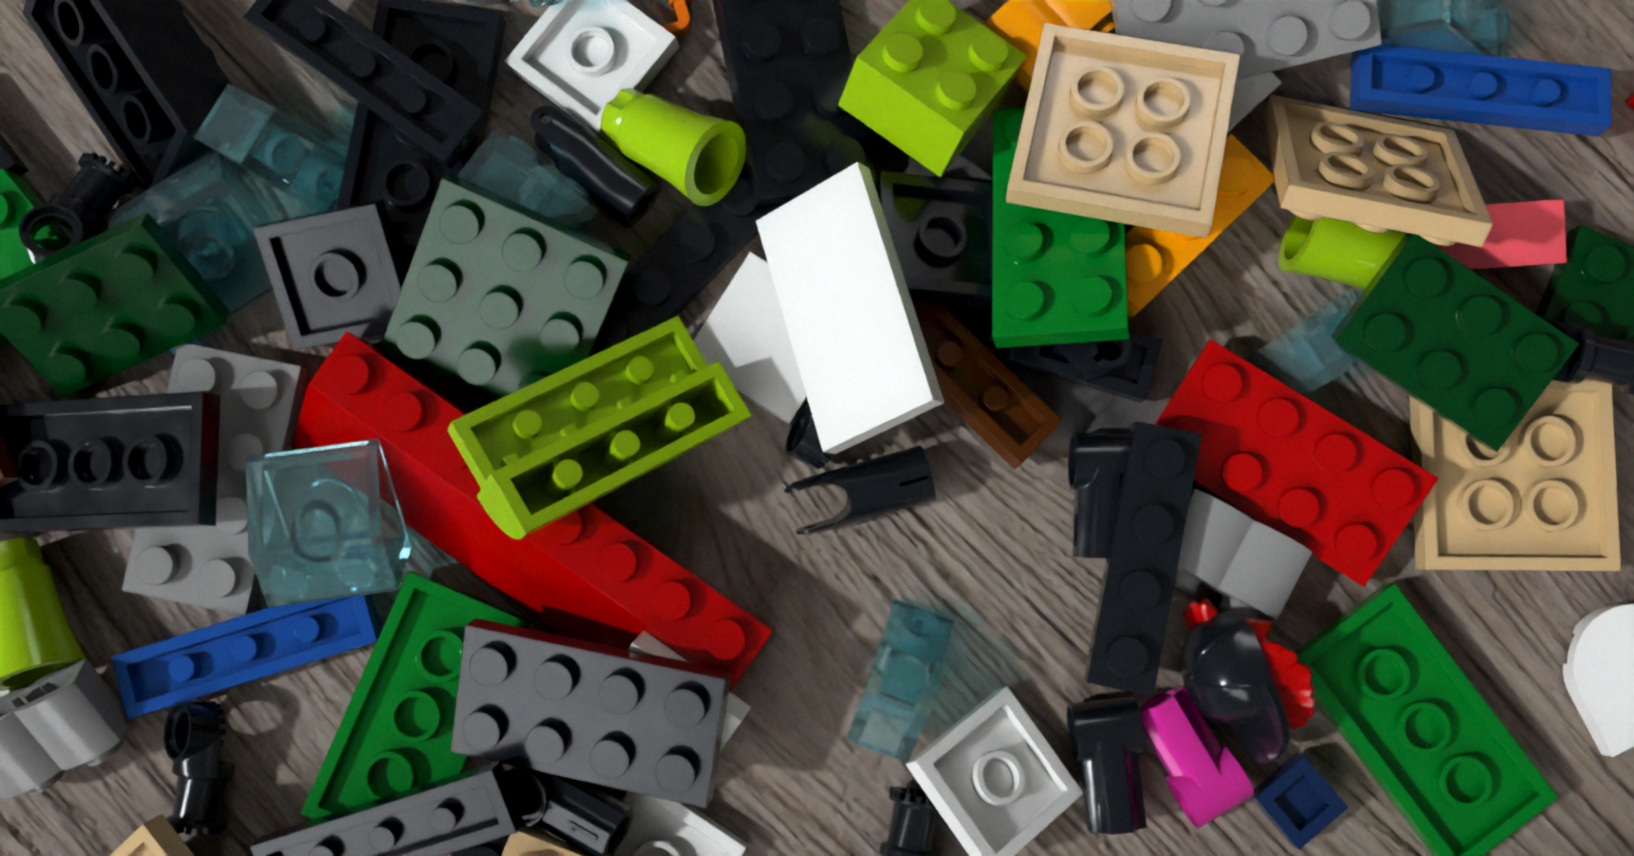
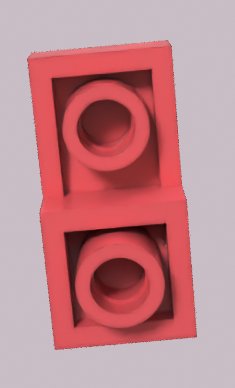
(1520, 237)

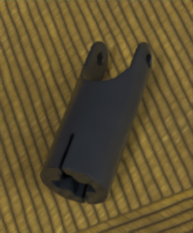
(596, 165)
(874, 487)

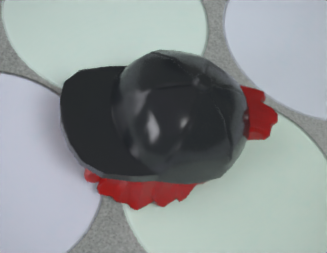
(1245, 679)

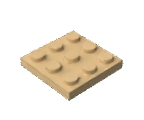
(1124, 130)
(1373, 172)
(1533, 503)

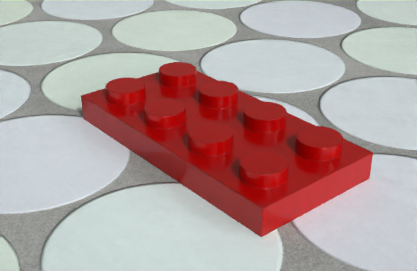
(1295, 463)

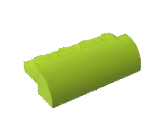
(595, 427)

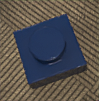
(1298, 801)

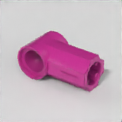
(1200, 771)

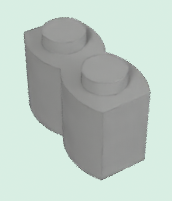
(1238, 559)
(56, 727)

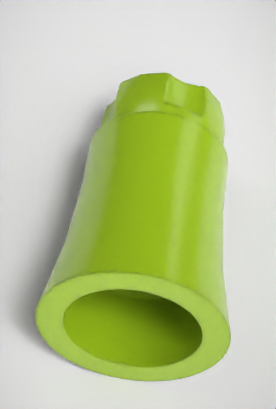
(680, 145)
(1335, 250)
(32, 619)

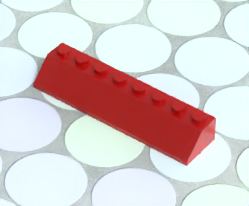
(577, 575)

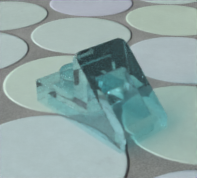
(1307, 353)

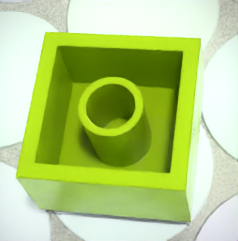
(931, 81)

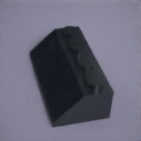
(137, 76)

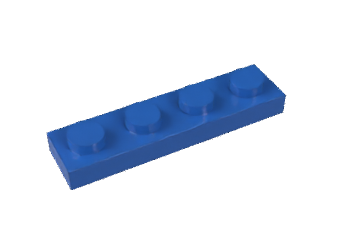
(1481, 89)
(242, 651)

